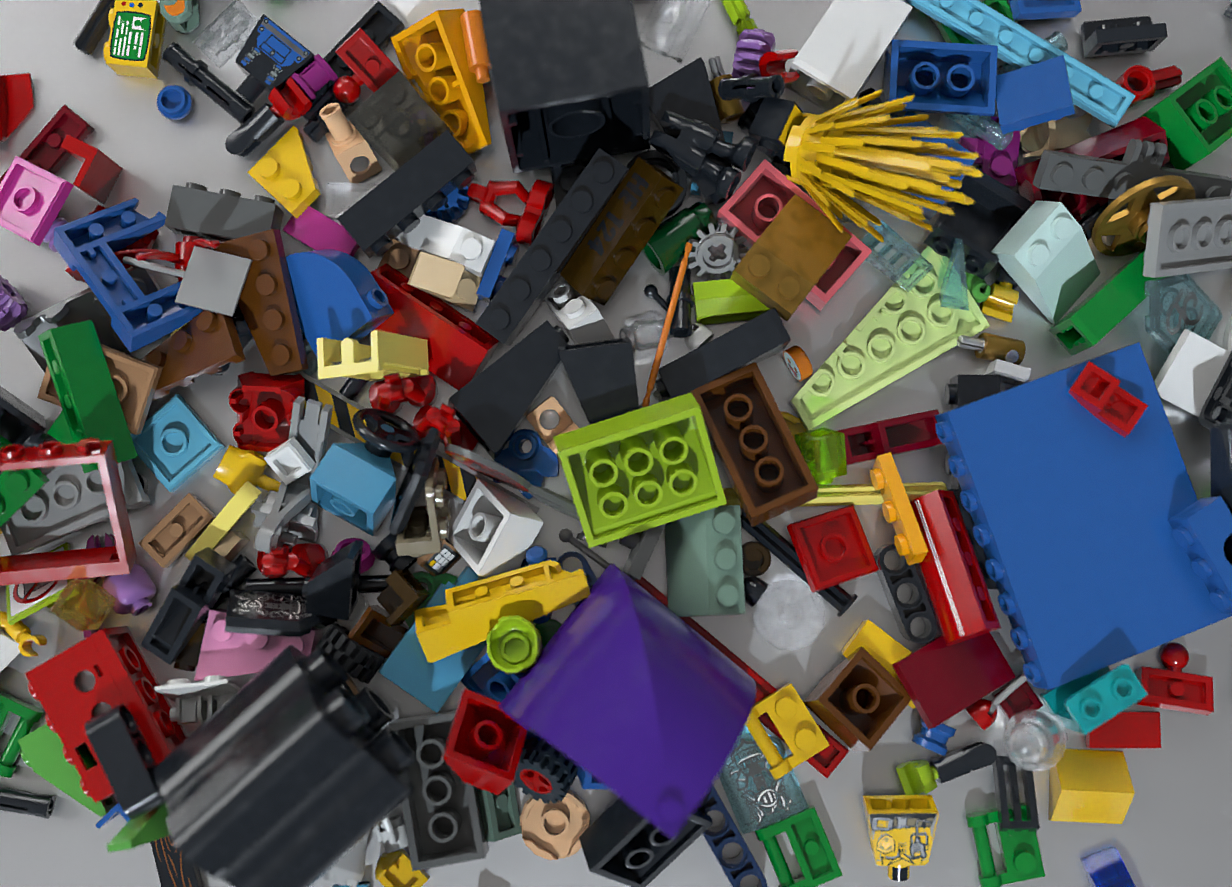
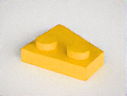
(288, 173)

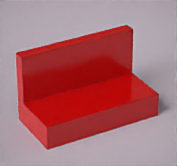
(97, 172)

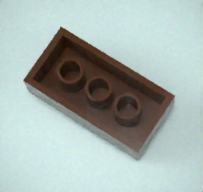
(755, 445)

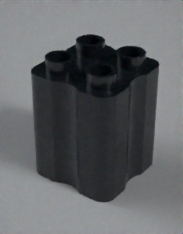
(284, 775)

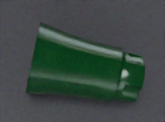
(669, 239)

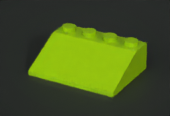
(640, 469)

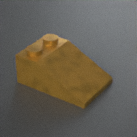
(790, 257)

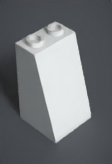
(846, 49)

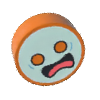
(798, 363)

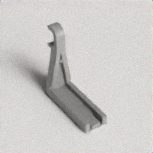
(312, 435)

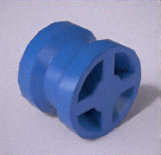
(934, 738)

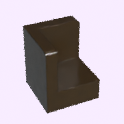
(401, 596)

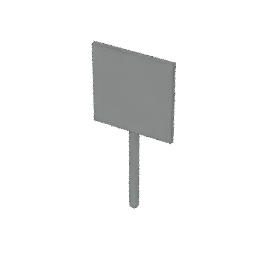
(210, 280)

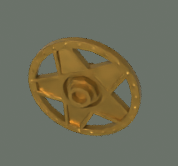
(1131, 223)

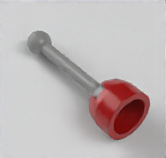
(985, 710)

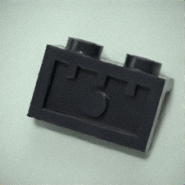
(1121, 36)

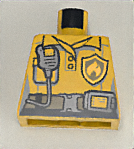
(900, 831)

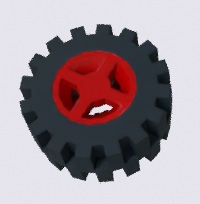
(544, 771)

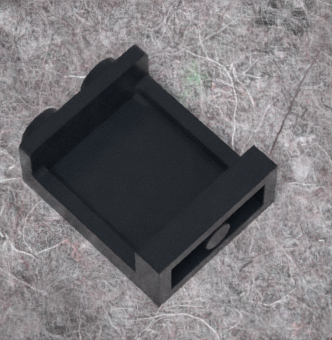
(978, 224)

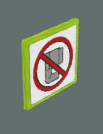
(31, 597)

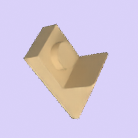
(445, 281)

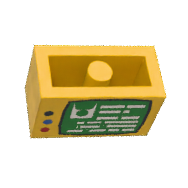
(135, 38)

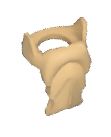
(1054, 135)

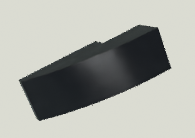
(188, 604)

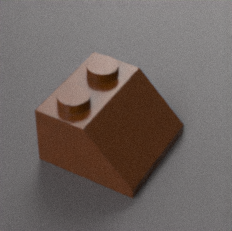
(858, 700)

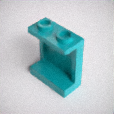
(1094, 698)

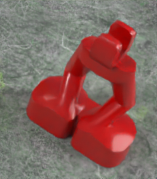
(536, 201)
(395, 392)
(450, 429)
(300, 558)

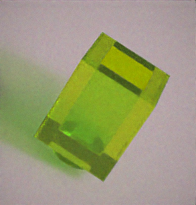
(823, 453)

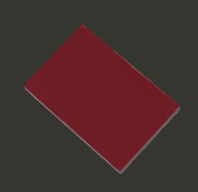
(952, 677)

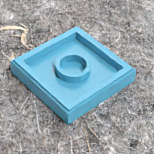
(176, 443)

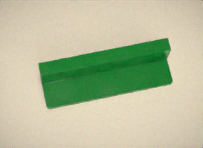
(86, 388)

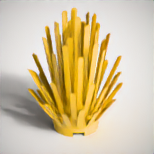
(833, 157)

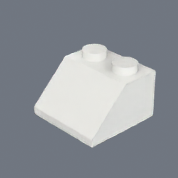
(493, 530)

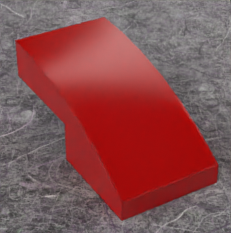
(1106, 400)

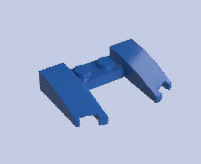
(90, 248)

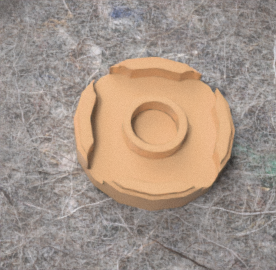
(554, 828)

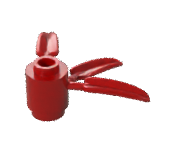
(181, 256)

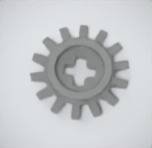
(718, 264)

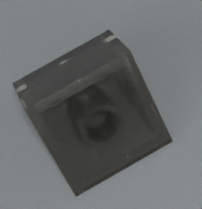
(398, 121)

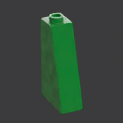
(1103, 307)

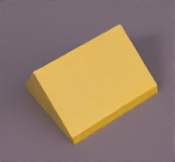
(1090, 787)

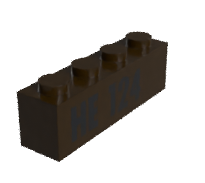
(621, 231)

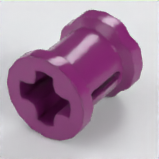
(314, 76)

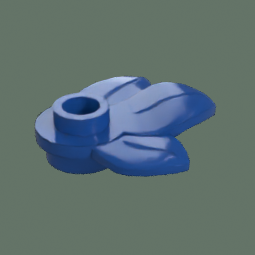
(532, 465)

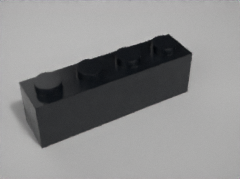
(408, 195)

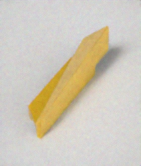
(477, 606)

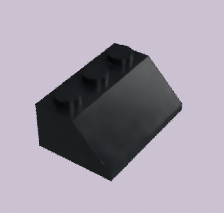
(631, 848)

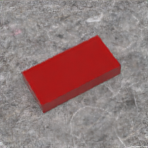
(1127, 730)

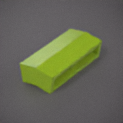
(724, 302)

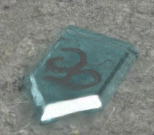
(1178, 305)

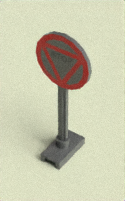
(641, 543)

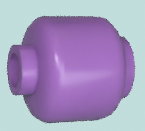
(131, 591)

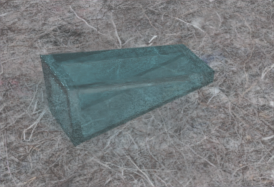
(954, 285)

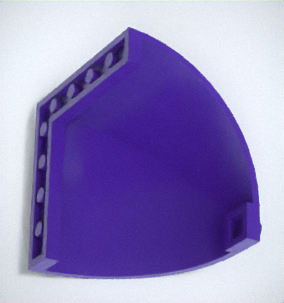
(636, 700)

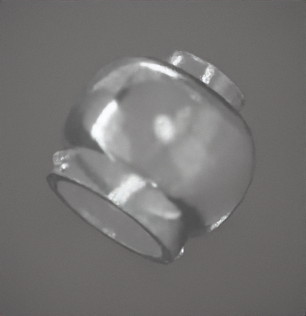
(1035, 739)

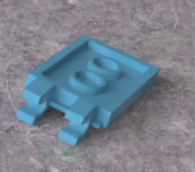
(425, 680)

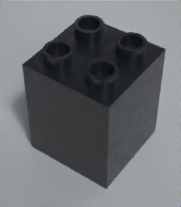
(567, 79)

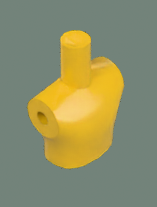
(243, 466)

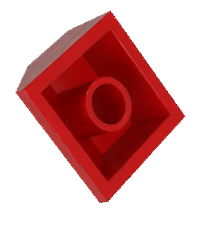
(484, 743)

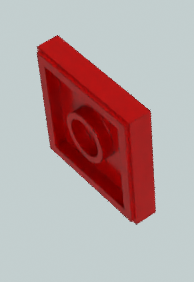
(832, 548)

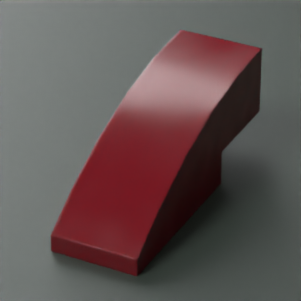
(891, 435)

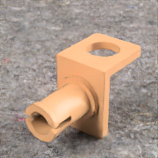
(347, 143)
(564, 425)

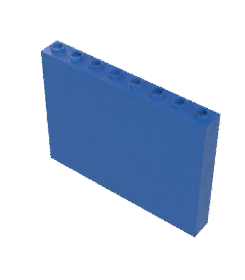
(1078, 520)

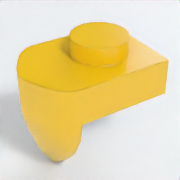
(395, 870)

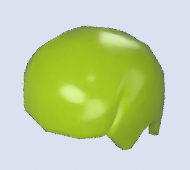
(513, 644)

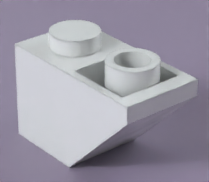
(577, 315)

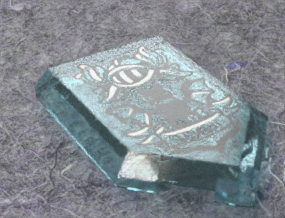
(753, 791)

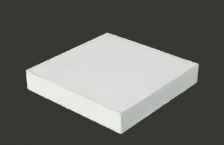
(1190, 372)

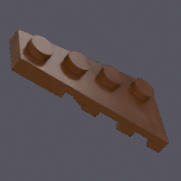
(195, 350)

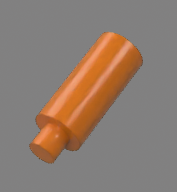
(475, 45)

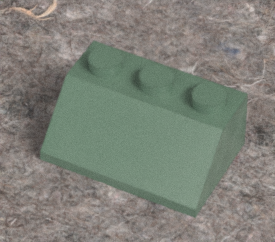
(705, 563)

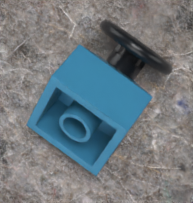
(359, 478)

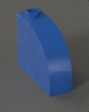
(335, 296)

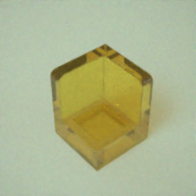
(83, 604)

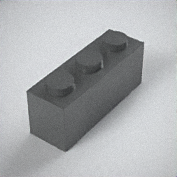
(221, 214)

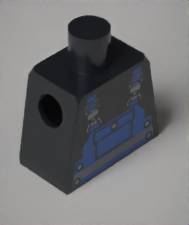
(269, 59)

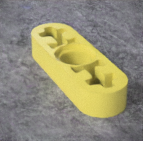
(225, 519)

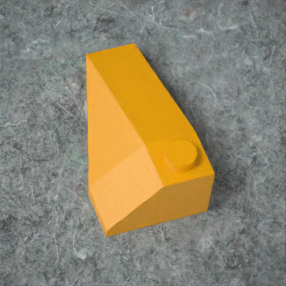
(436, 59)

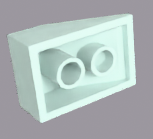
(1048, 258)

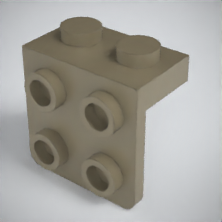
(427, 523)

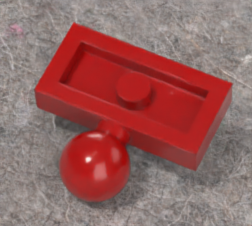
(367, 62)
(1172, 687)

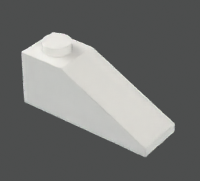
(450, 243)

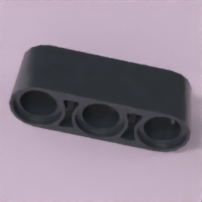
(916, 607)
(125, 760)

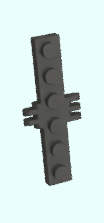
(1113, 177)

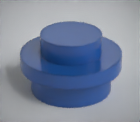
(174, 102)

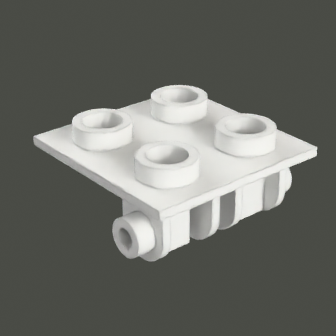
(193, 697)

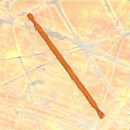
(667, 324)

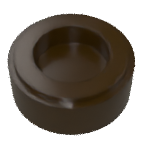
(755, 558)

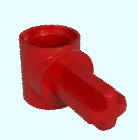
(1147, 81)

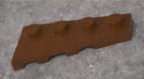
(269, 301)

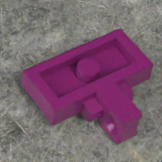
(994, 162)

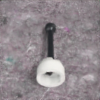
(700, 333)

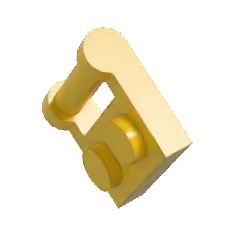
(794, 726)

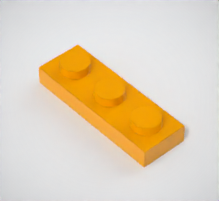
(898, 509)

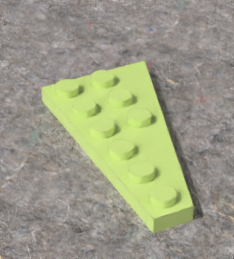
(888, 344)

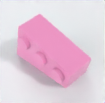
(244, 653)

